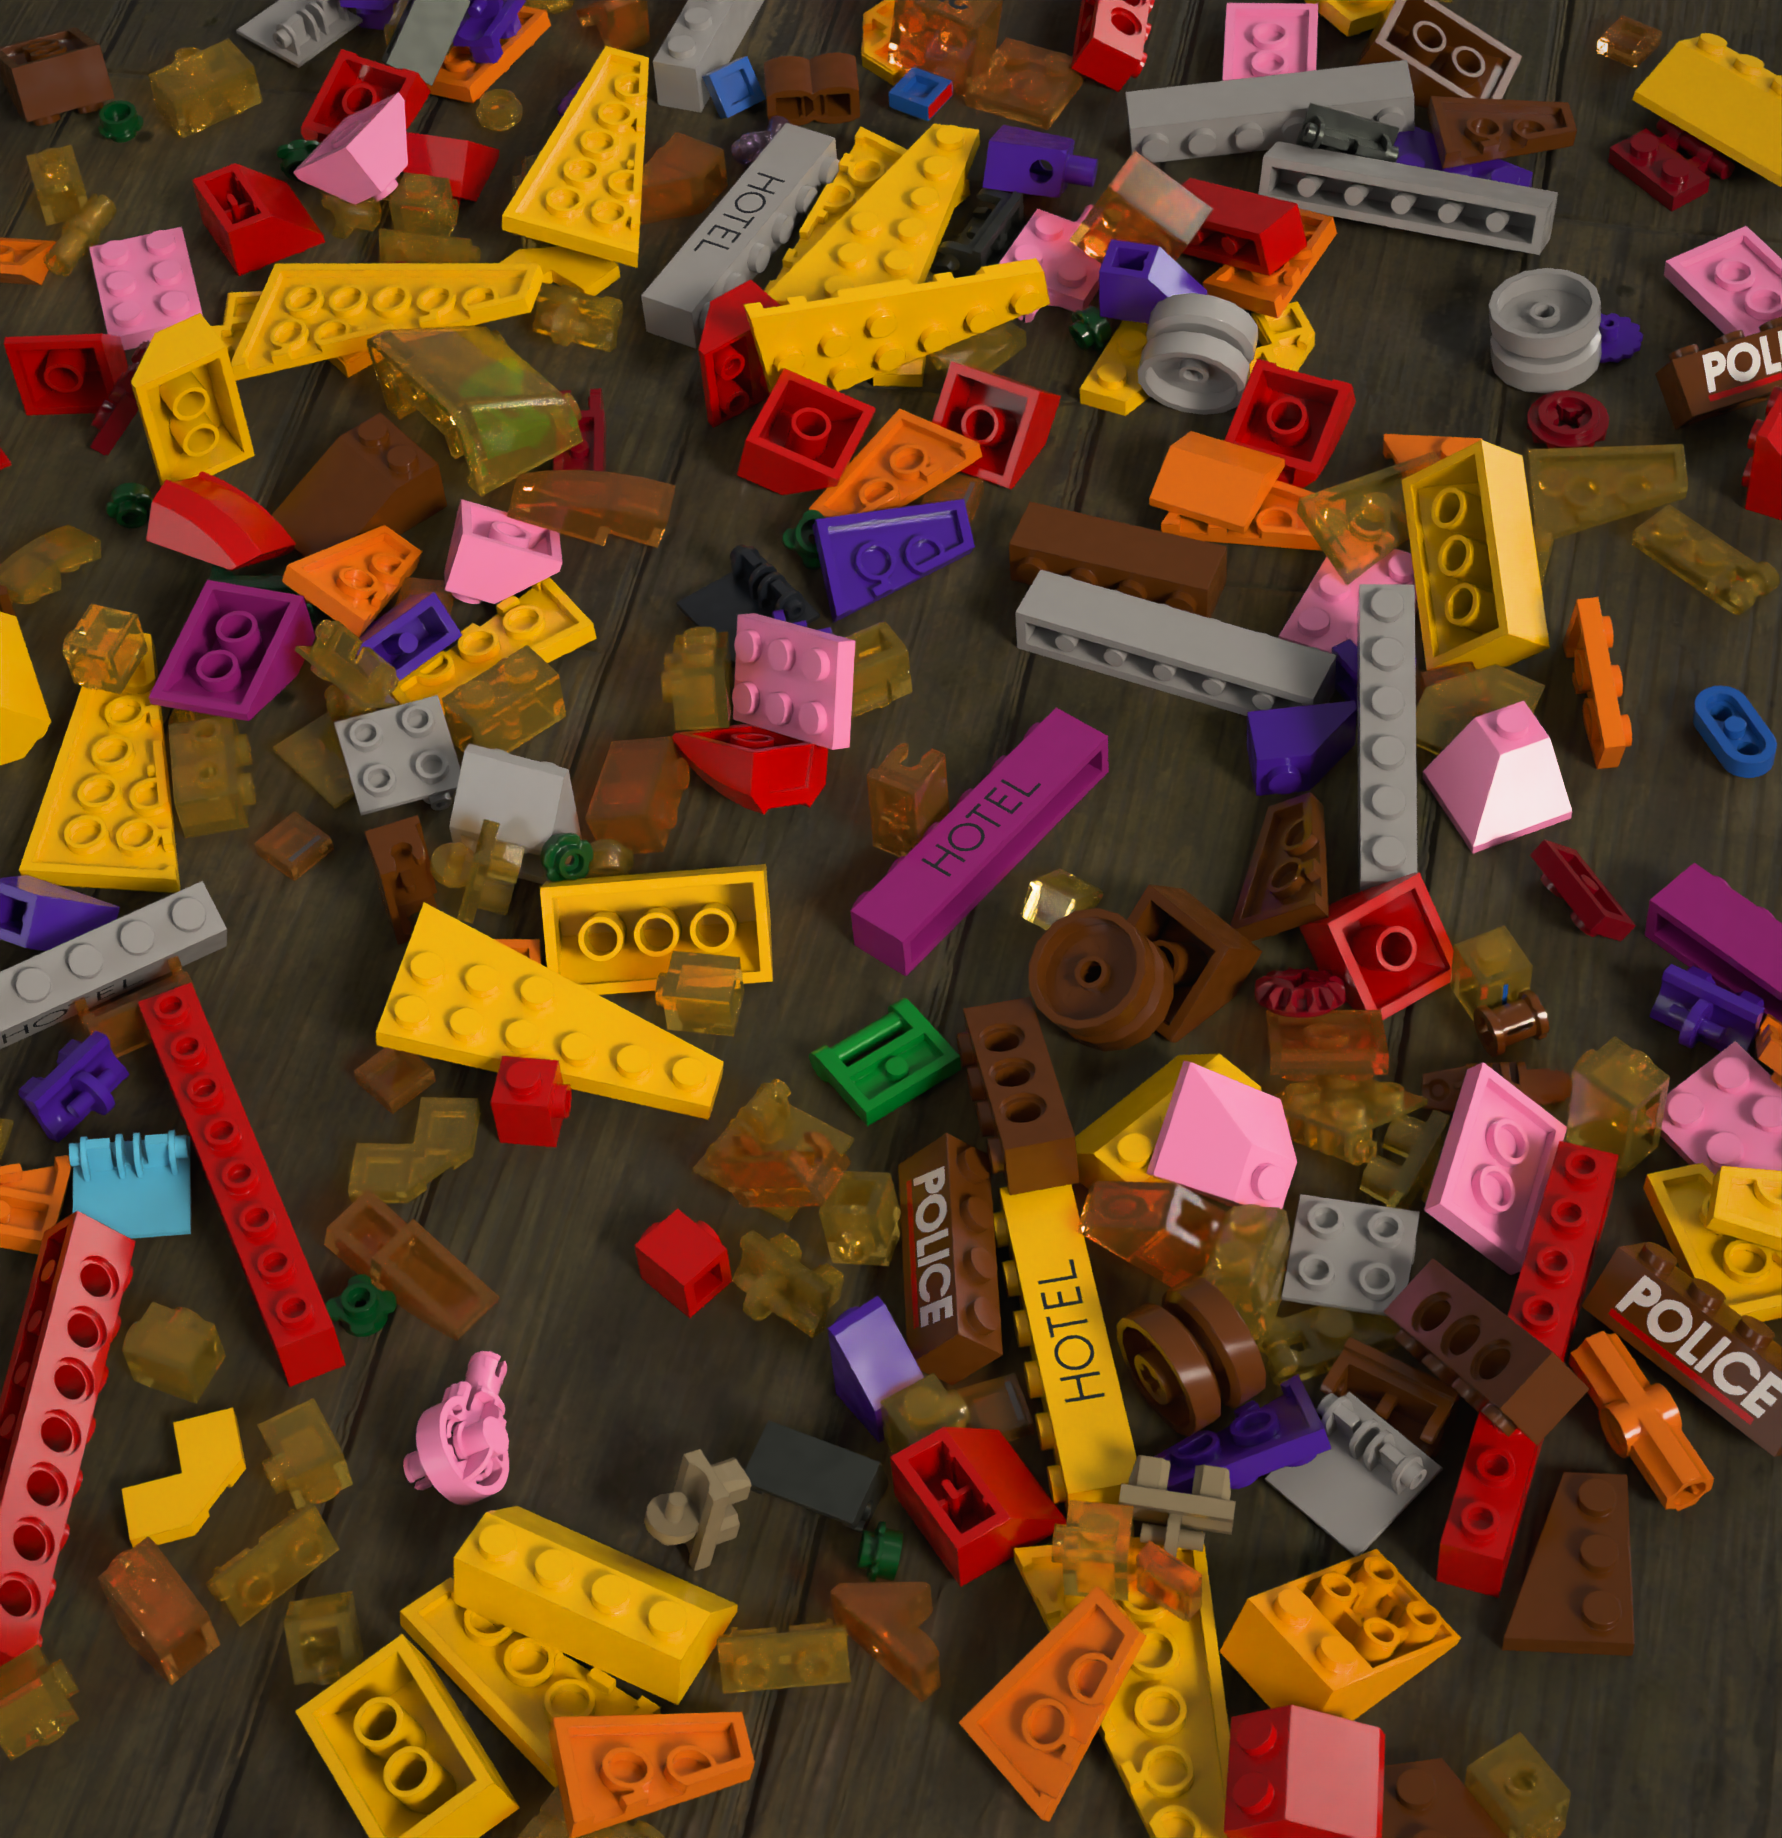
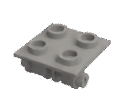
(299, 28)
(400, 756)
(1349, 1254)
(1361, 1480)

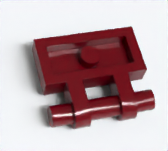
(1662, 171)

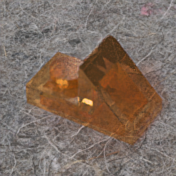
(620, 22)
(885, 1624)

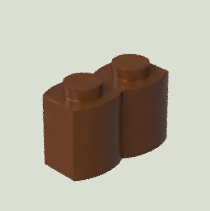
(813, 89)

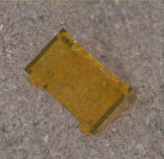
(478, 397)

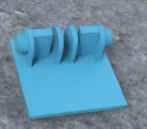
(134, 1184)

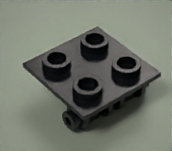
(748, 589)

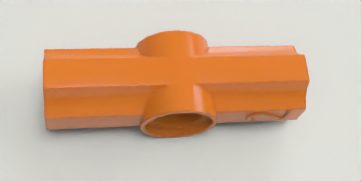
(1641, 1421)

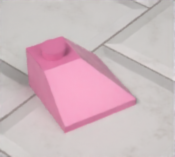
(361, 154)
(497, 555)
(1499, 779)
(1224, 1141)

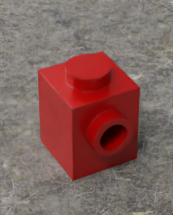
(530, 1101)
(683, 1261)

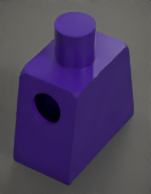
(1016, 163)

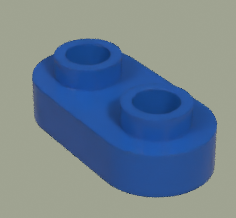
(1741, 740)

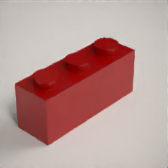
(1246, 228)

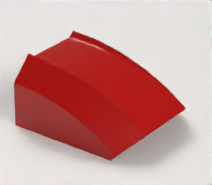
(357, 84)
(1292, 419)
(215, 523)
(755, 765)

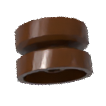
(1101, 979)
(1191, 1355)

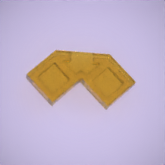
(1451, 704)
(400, 1171)

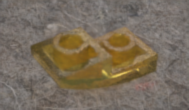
(38, 565)

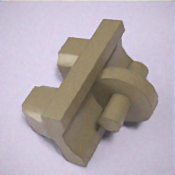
(699, 1507)
(1204, 1509)

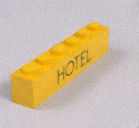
(1068, 1346)

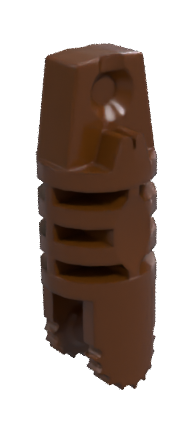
(1540, 1085)

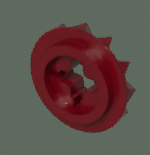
(1570, 408)
(1300, 992)

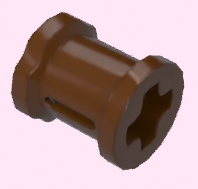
(1511, 1023)

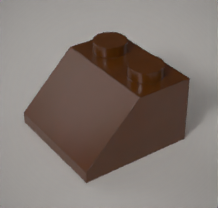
(1203, 951)

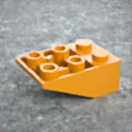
(1337, 1638)

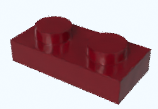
(1574, 881)

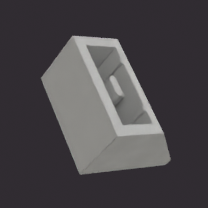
(522, 795)

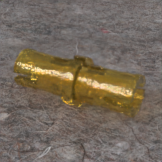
(80, 234)

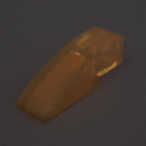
(593, 504)
(410, 1264)

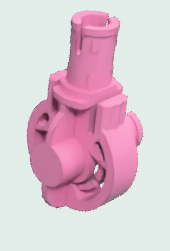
(478, 1440)

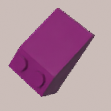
(235, 651)

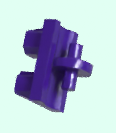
(485, 25)
(1705, 1011)
(77, 1086)

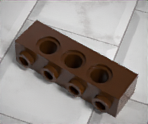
(1018, 1096)
(1483, 1354)

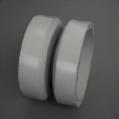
(1545, 330)
(1197, 353)

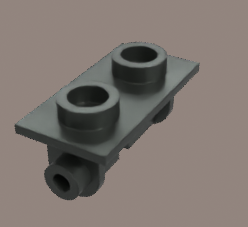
(1348, 134)

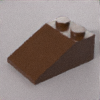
(1441, 51)
(55, 75)
(362, 483)

